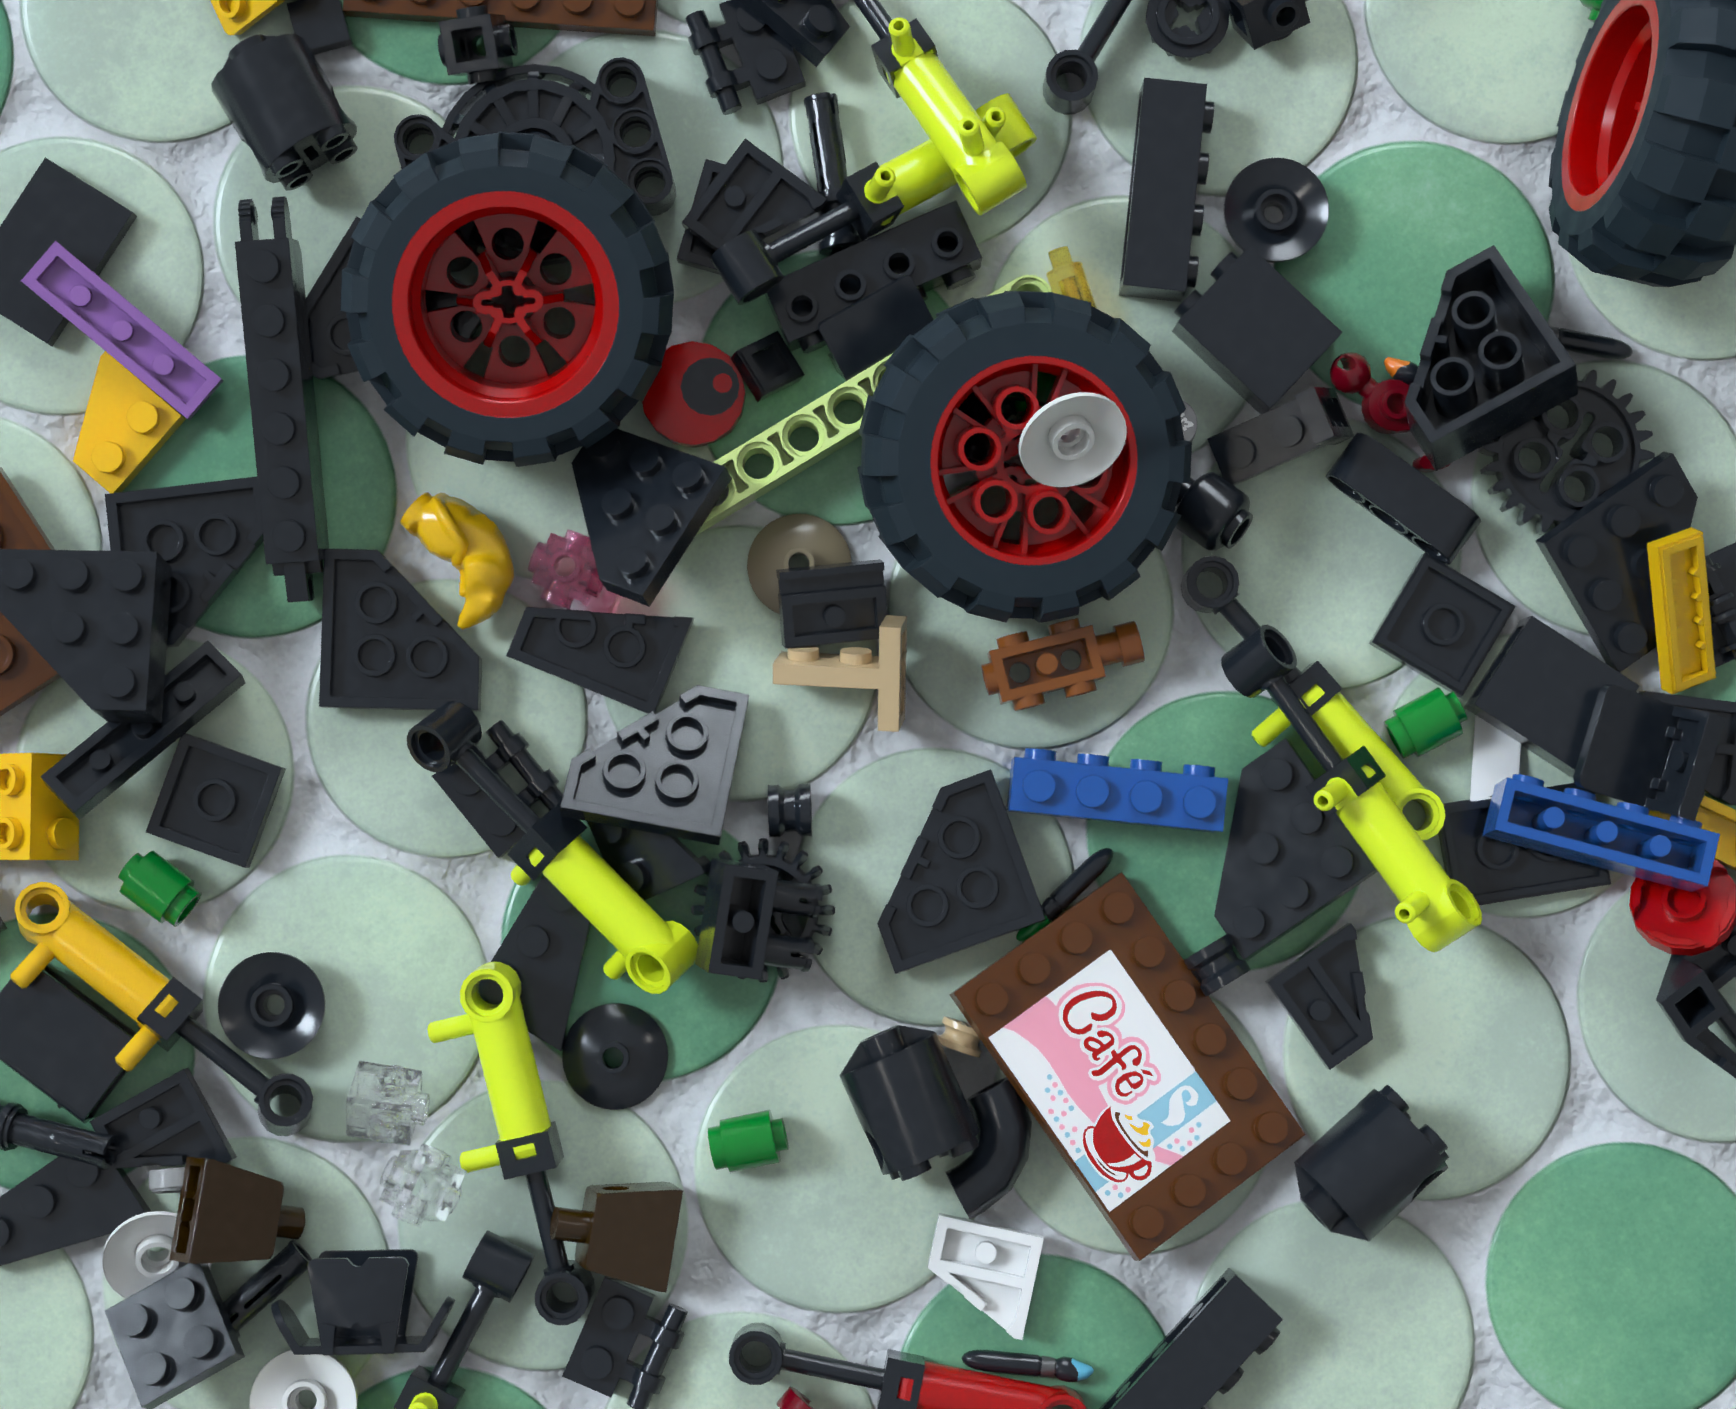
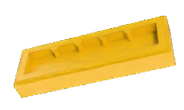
(1681, 610)

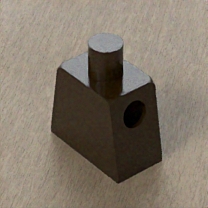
(230, 1215)
(624, 1231)

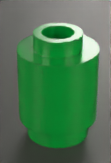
(1426, 723)
(158, 888)
(747, 1141)

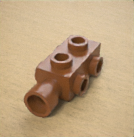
(1044, 664)

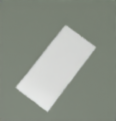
(1493, 760)

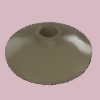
(783, 540)

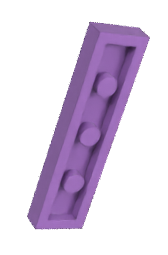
(122, 330)

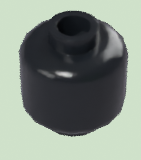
(1213, 512)

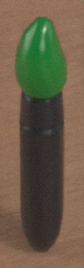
(1070, 890)

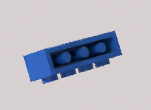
(1117, 794)
(1601, 834)

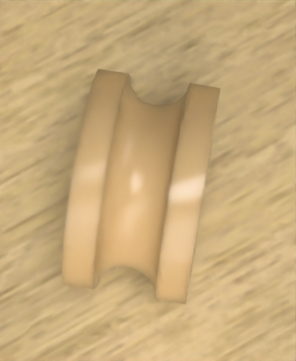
(960, 1037)

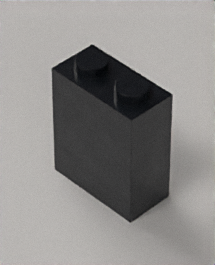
(1254, 329)
(1543, 692)

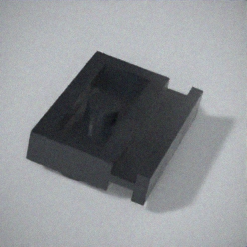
(831, 603)

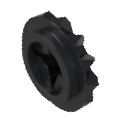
(1181, 41)

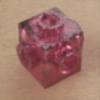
(565, 589)

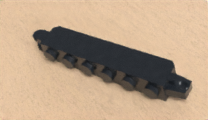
(282, 399)

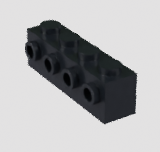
(928, 248)

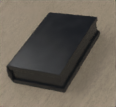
(62, 1042)

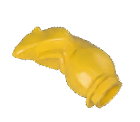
(473, 546)

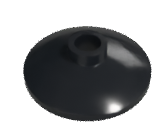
(1287, 187)
(245, 1010)
(642, 1049)

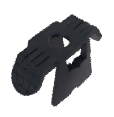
(360, 1305)

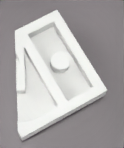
(988, 1266)

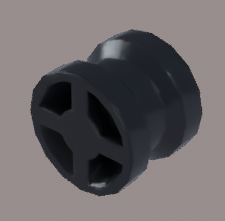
(789, 810)
(1217, 965)

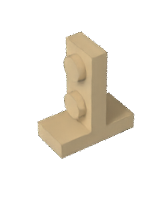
(856, 669)

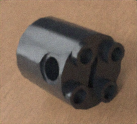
(283, 108)
(908, 1101)
(1369, 1166)

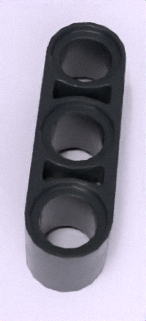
(1403, 498)

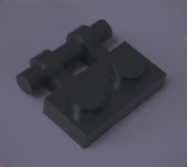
(765, 57)
(481, 812)
(609, 1336)

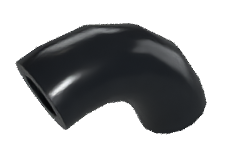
(1002, 1150)

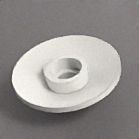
(1072, 439)
(127, 1253)
(288, 1374)

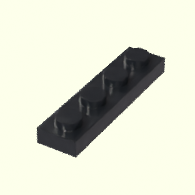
(124, 748)

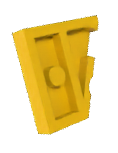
(122, 426)

